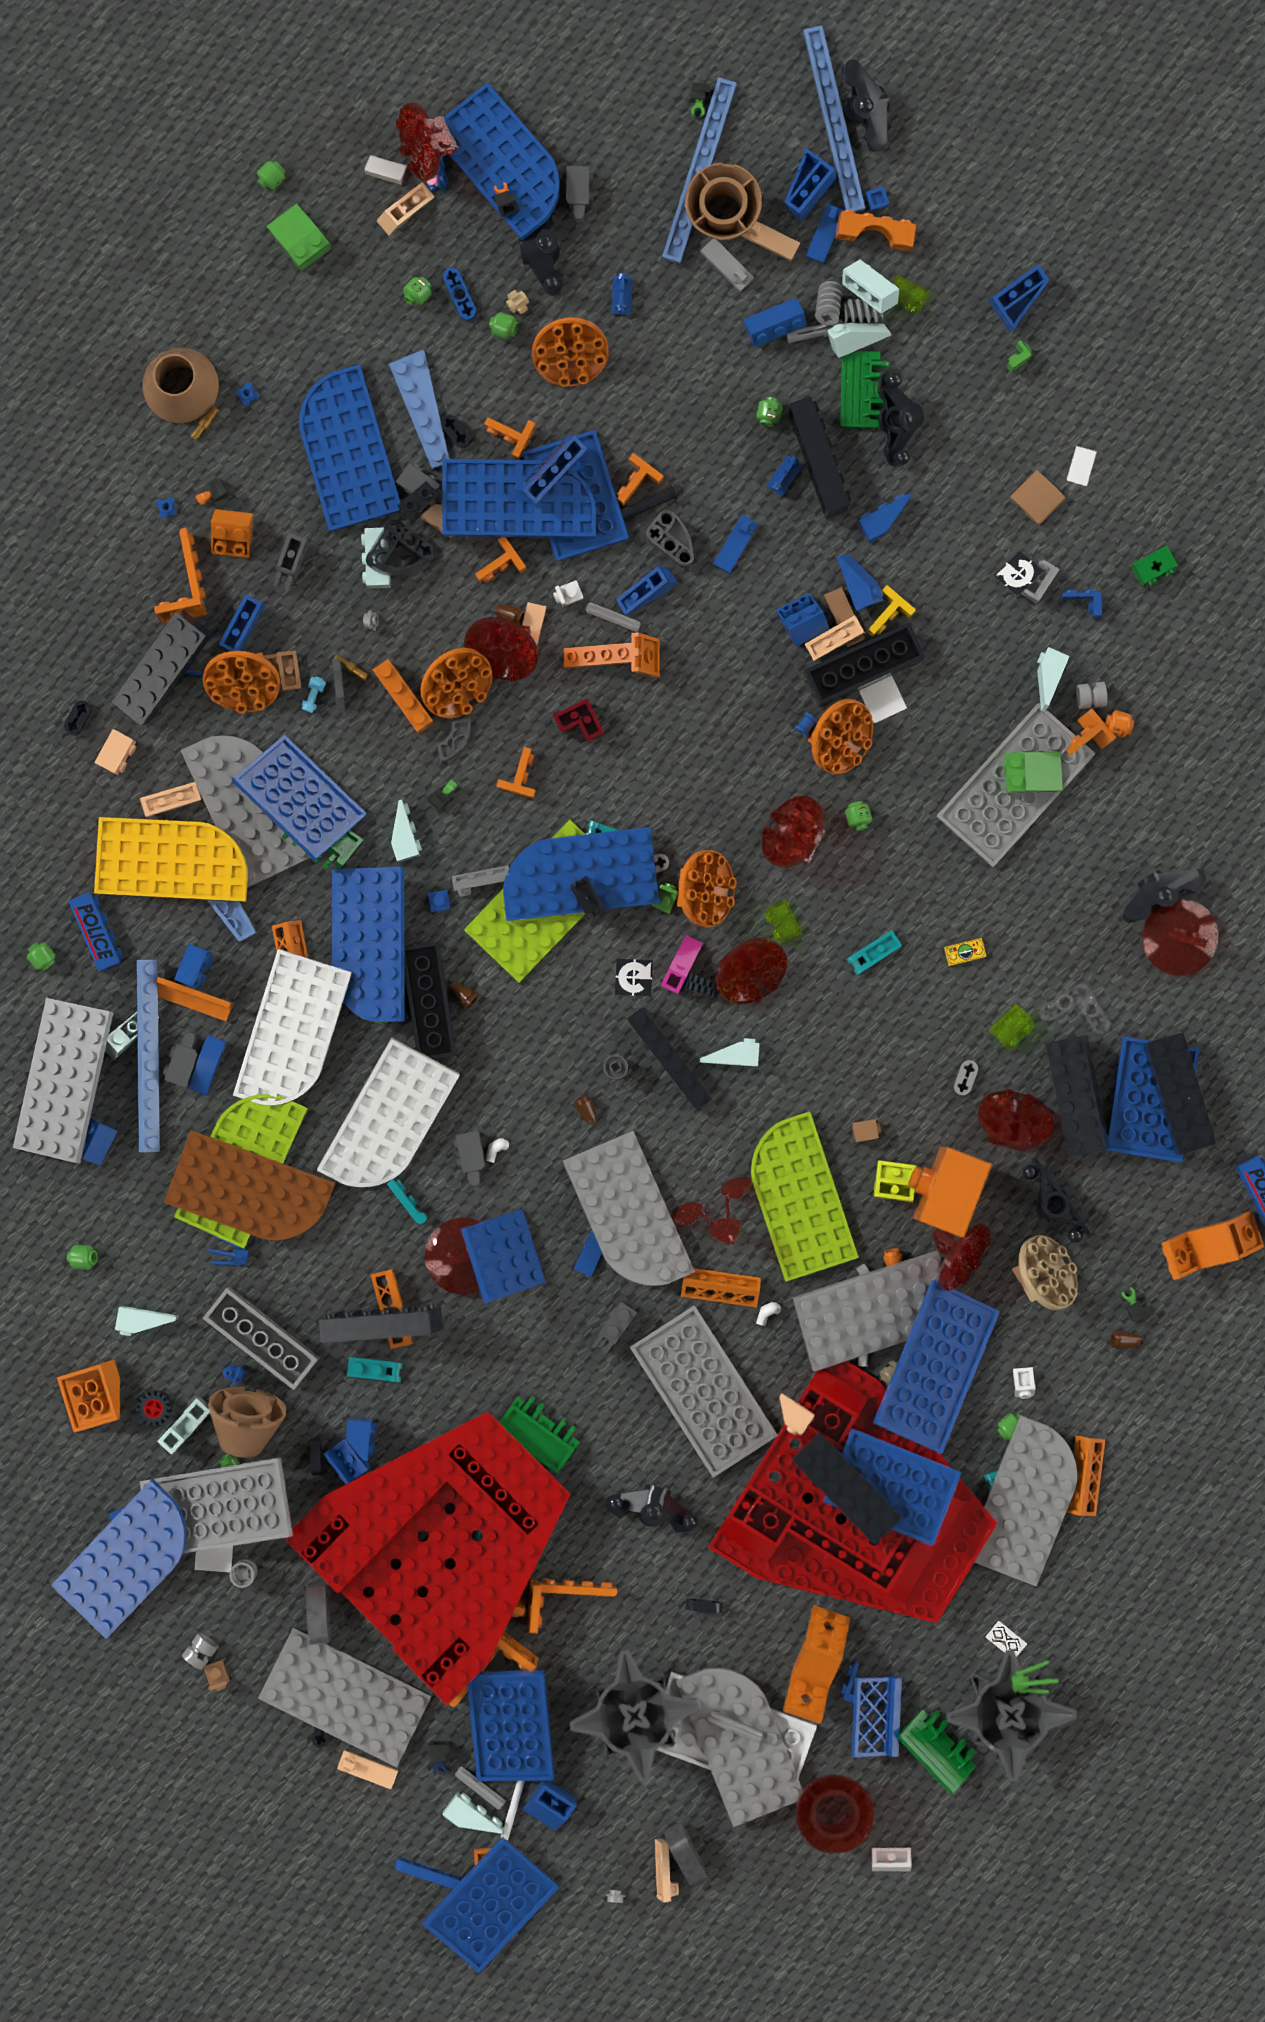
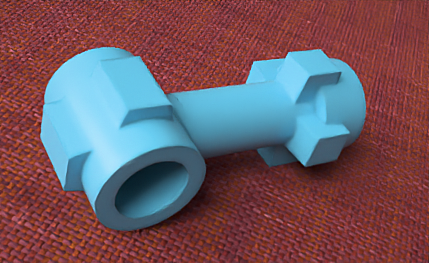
(316, 684)

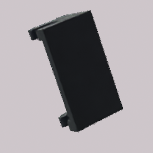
(587, 897)

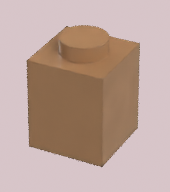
(866, 1130)

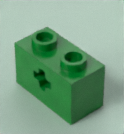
(1162, 558)

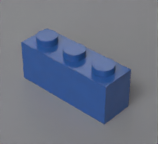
(775, 322)
(242, 624)

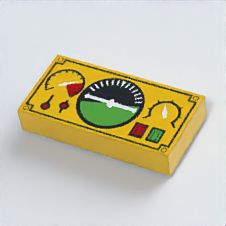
(965, 952)

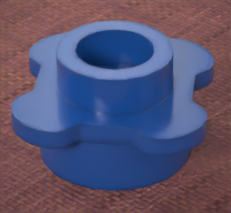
(246, 400)
(166, 512)

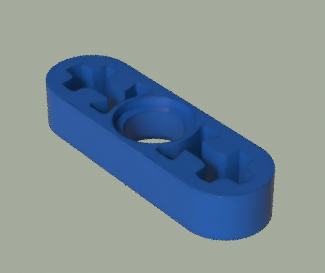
(470, 305)

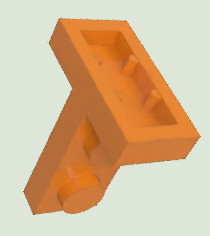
(511, 436)
(637, 478)
(501, 563)
(1094, 729)
(521, 777)

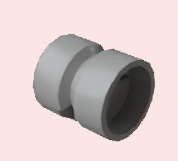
(1091, 695)
(243, 1573)
(198, 1653)

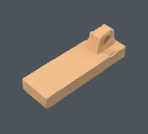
(772, 240)
(534, 618)
(834, 638)
(170, 799)
(367, 1769)
(665, 1887)

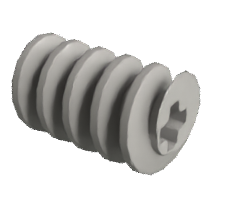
(828, 303)
(860, 311)

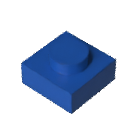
(877, 199)
(439, 901)

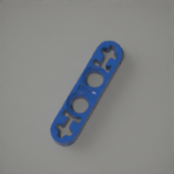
(427, 1873)

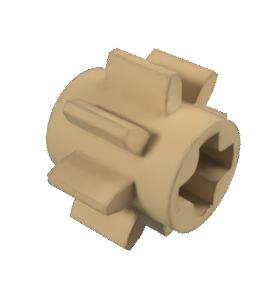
(517, 302)

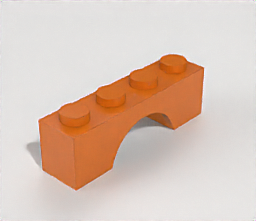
(899, 233)
(403, 696)

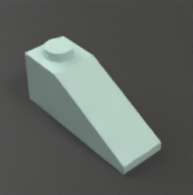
(854, 336)
(1049, 673)
(741, 1053)
(135, 1320)

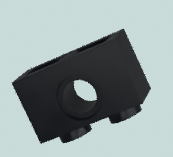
(418, 502)

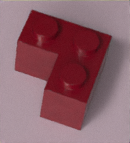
(580, 716)

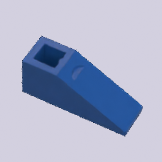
(880, 521)

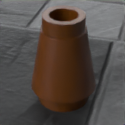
(510, 613)
(463, 994)
(586, 1108)
(1124, 1340)

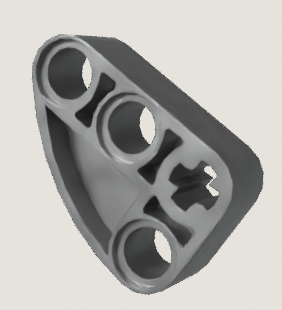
(671, 533)
(318, 1614)
(685, 1854)

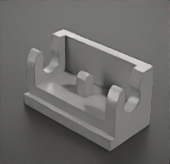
(1038, 586)

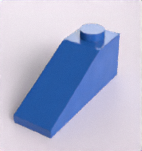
(862, 587)
(647, 589)

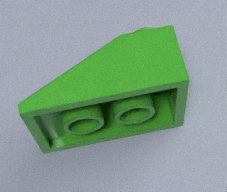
(299, 237)
(1032, 772)

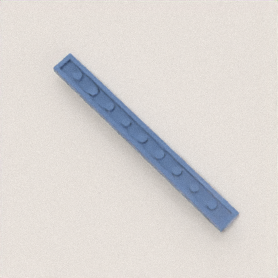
(834, 119)
(702, 158)
(148, 1055)

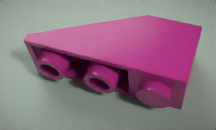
(681, 964)

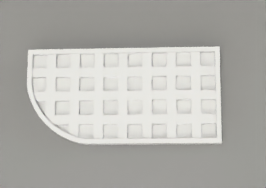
(292, 1028)
(388, 1118)

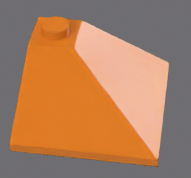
(92, 1395)

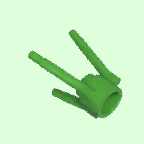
(1022, 1684)

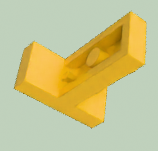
(891, 612)

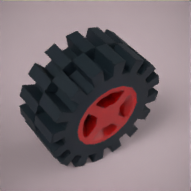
(701, 986)
(147, 1407)

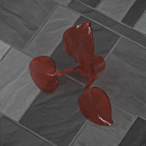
(723, 1229)

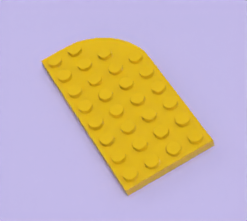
(168, 860)

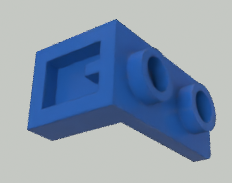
(1094, 606)
(848, 1695)

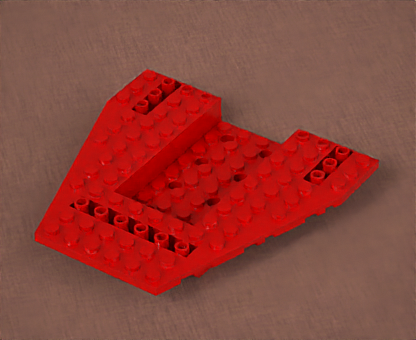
(378, 1518)
(804, 1547)

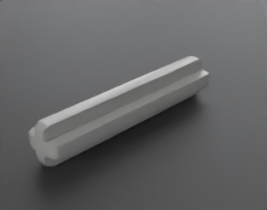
(613, 617)
(735, 1726)
(480, 1788)

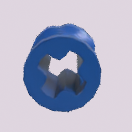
(806, 724)

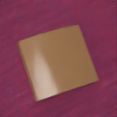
(1037, 497)
(287, 668)

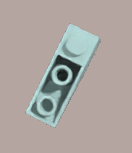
(403, 840)
(122, 1037)
(467, 1815)

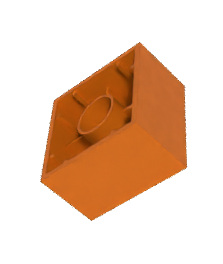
(949, 1190)

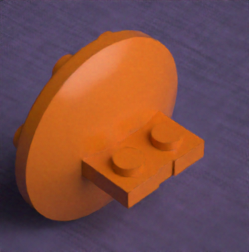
(570, 351)
(241, 681)
(455, 681)
(841, 735)
(705, 888)

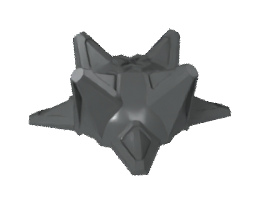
(618, 1728)
(1004, 1732)

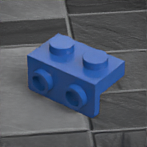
(346, 1461)

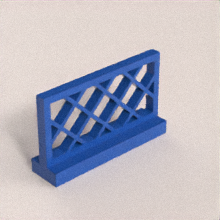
(891, 1721)

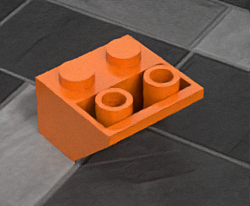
(231, 533)

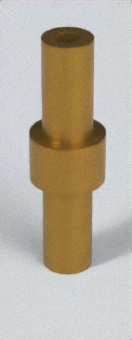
(205, 423)
(352, 668)

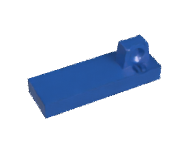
(824, 234)
(735, 544)
(589, 1256)

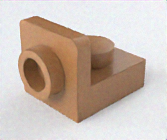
(216, 1675)

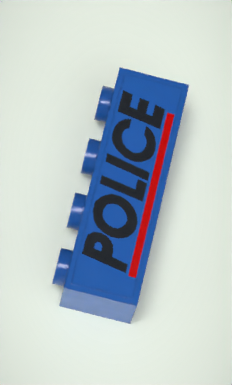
(551, 469)
(95, 931)
(1253, 1176)

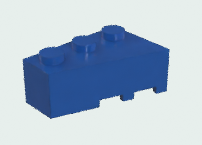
(809, 185)
(1017, 297)

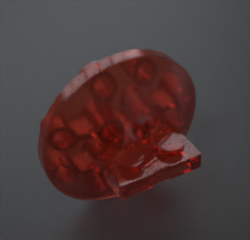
(424, 140)
(505, 646)
(796, 833)
(1180, 937)
(750, 969)
(1015, 1122)
(960, 1255)
(449, 1259)

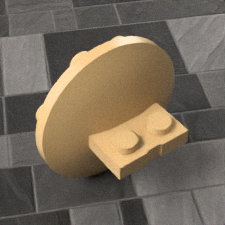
(1046, 1274)

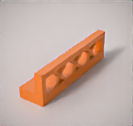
(292, 939)
(194, 999)
(722, 1283)
(396, 1299)
(1084, 1459)

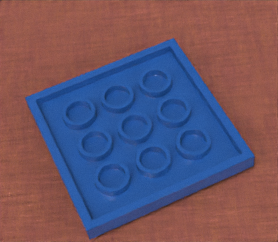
(503, 1255)

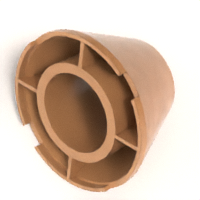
(728, 181)
(191, 403)
(245, 1419)

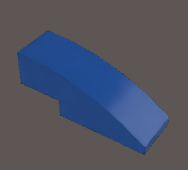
(207, 1064)

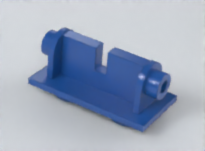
(441, 179)
(621, 294)
(784, 475)
(235, 1373)

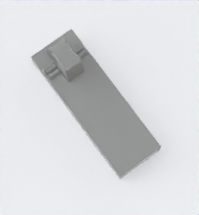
(727, 265)
(464, 882)

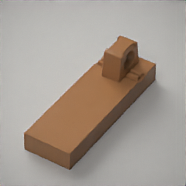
(841, 610)

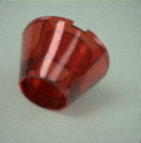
(839, 1836)

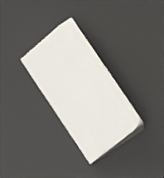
(385, 170)
(891, 1859)

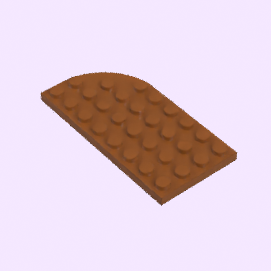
(246, 1189)

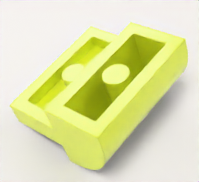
(893, 1181)

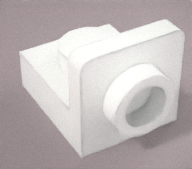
(568, 594)
(1024, 1382)

